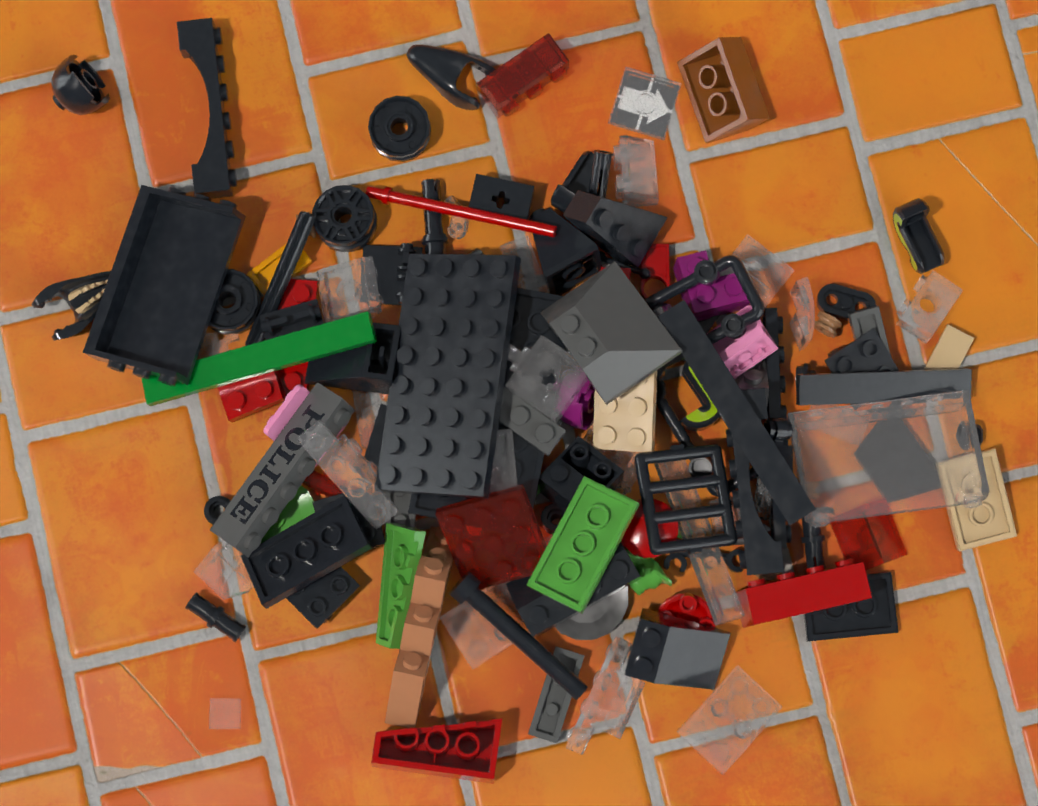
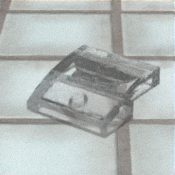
(803, 321)

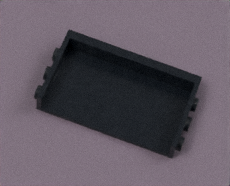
(164, 284)

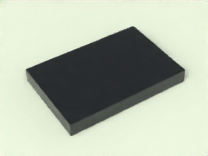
(858, 618)

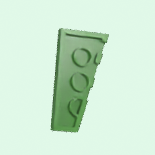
(400, 561)

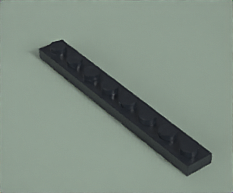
(777, 385)

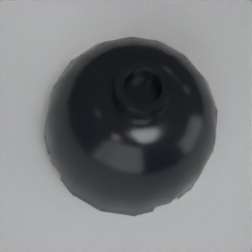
(78, 87)

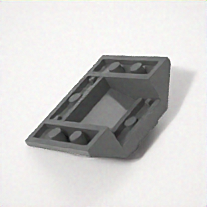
(611, 332)

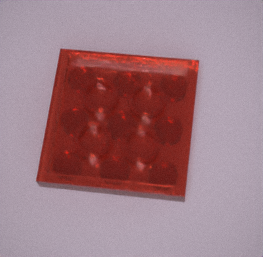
(493, 536)

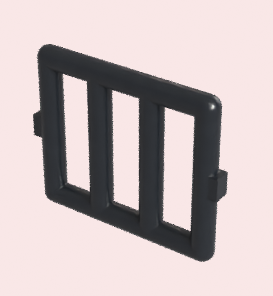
(653, 518)

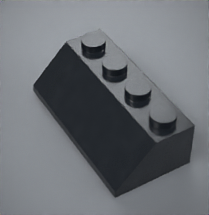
(544, 613)

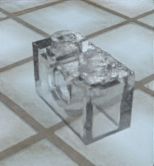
(942, 295)

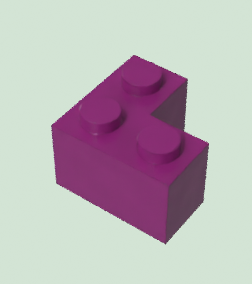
(709, 300)

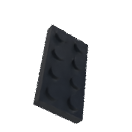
(306, 552)

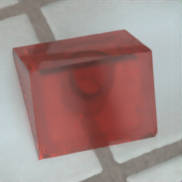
(869, 540)

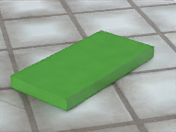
(583, 544)

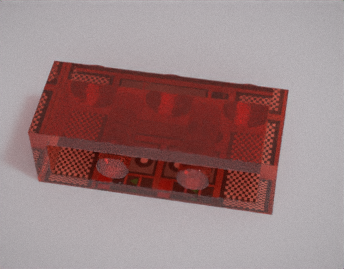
(523, 76)

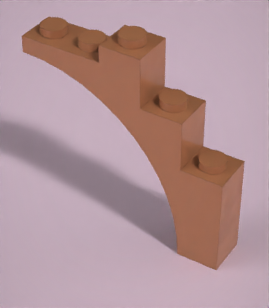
(419, 631)

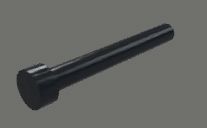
(468, 590)

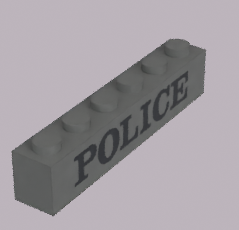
(279, 473)

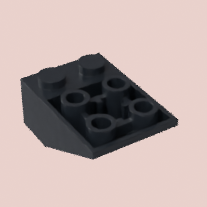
(362, 368)

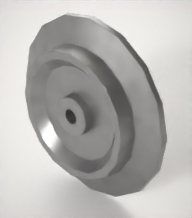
(597, 619)

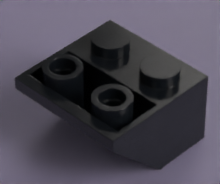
(566, 472)

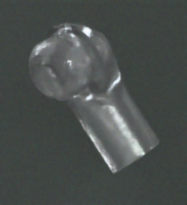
(458, 226)

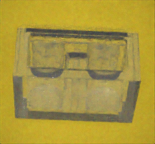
(637, 174)

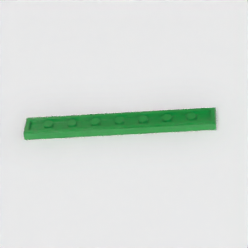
(267, 357)

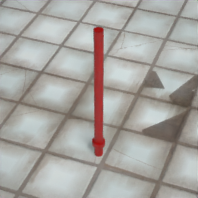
(388, 195)

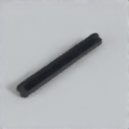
(282, 273)

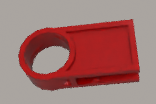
(658, 263)

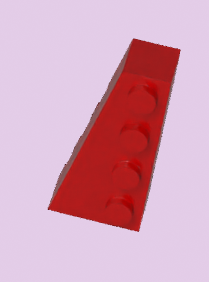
(805, 593)
(444, 750)

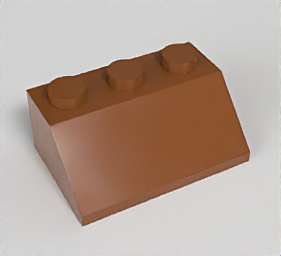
(723, 89)

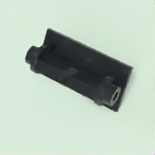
(291, 319)

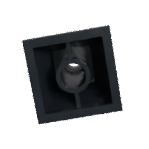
(567, 257)

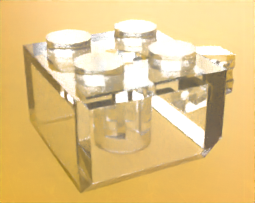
(542, 360)

